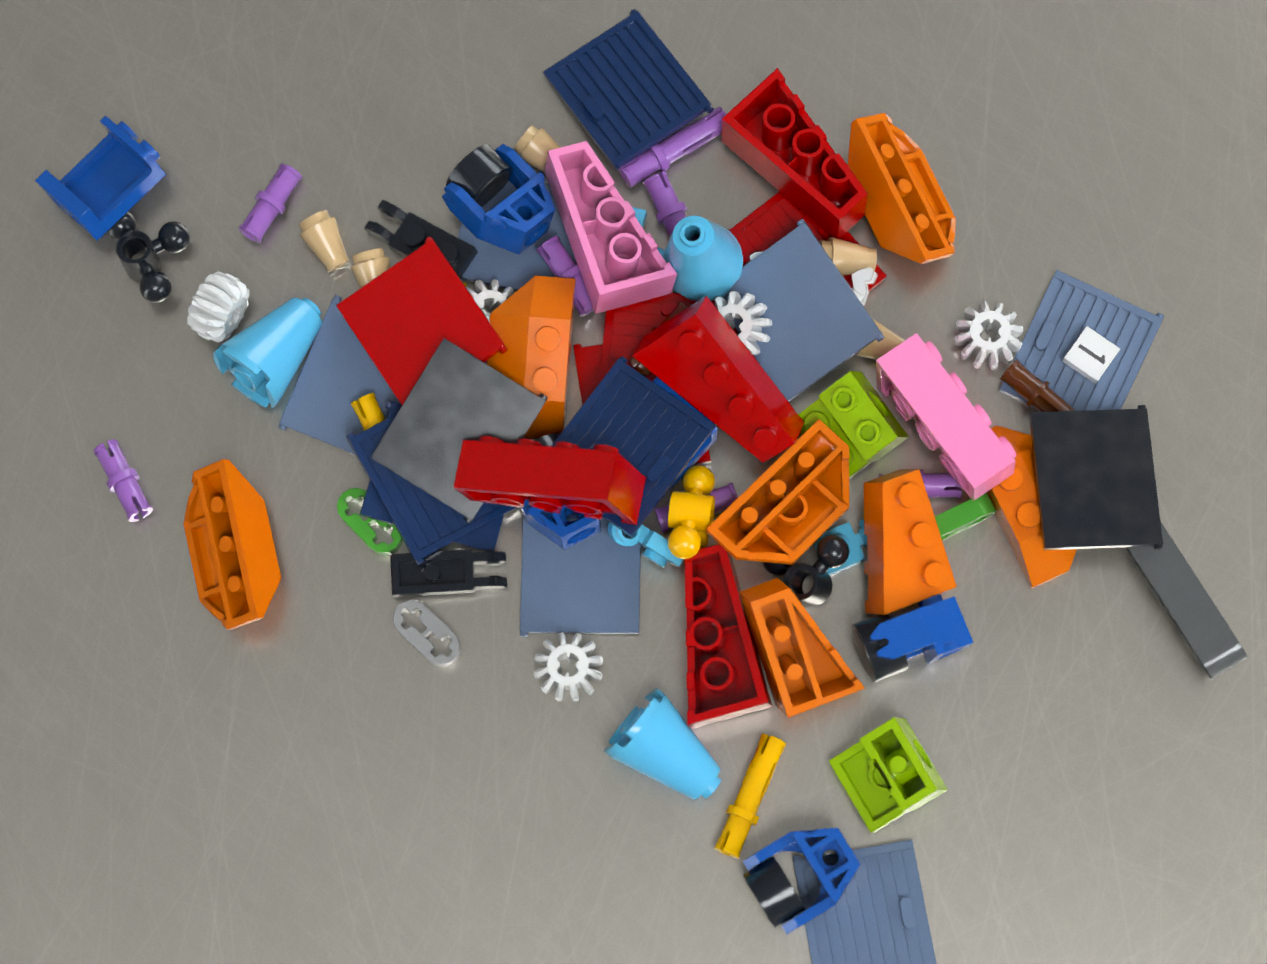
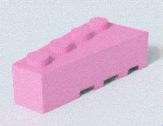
(608, 242)
(945, 416)

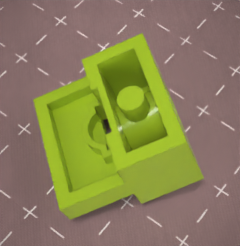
(858, 417)
(903, 763)

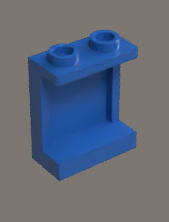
(106, 180)

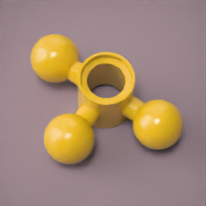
(691, 513)

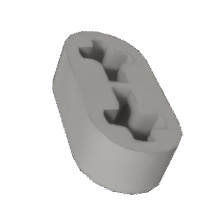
(419, 640)

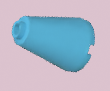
(704, 258)
(270, 351)
(664, 748)

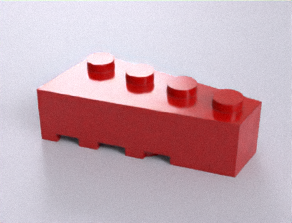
(794, 156)
(721, 379)
(550, 477)
(721, 651)

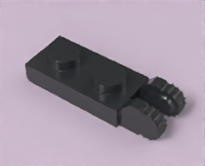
(413, 234)
(444, 573)

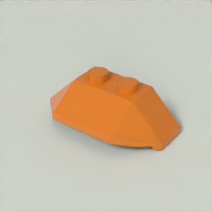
(903, 193)
(538, 337)
(789, 501)
(1020, 518)
(230, 545)

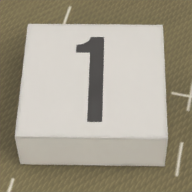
(1091, 355)

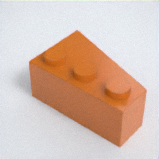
(902, 544)
(794, 651)

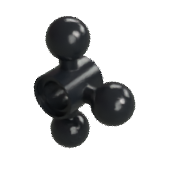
(172, 237)
(831, 553)

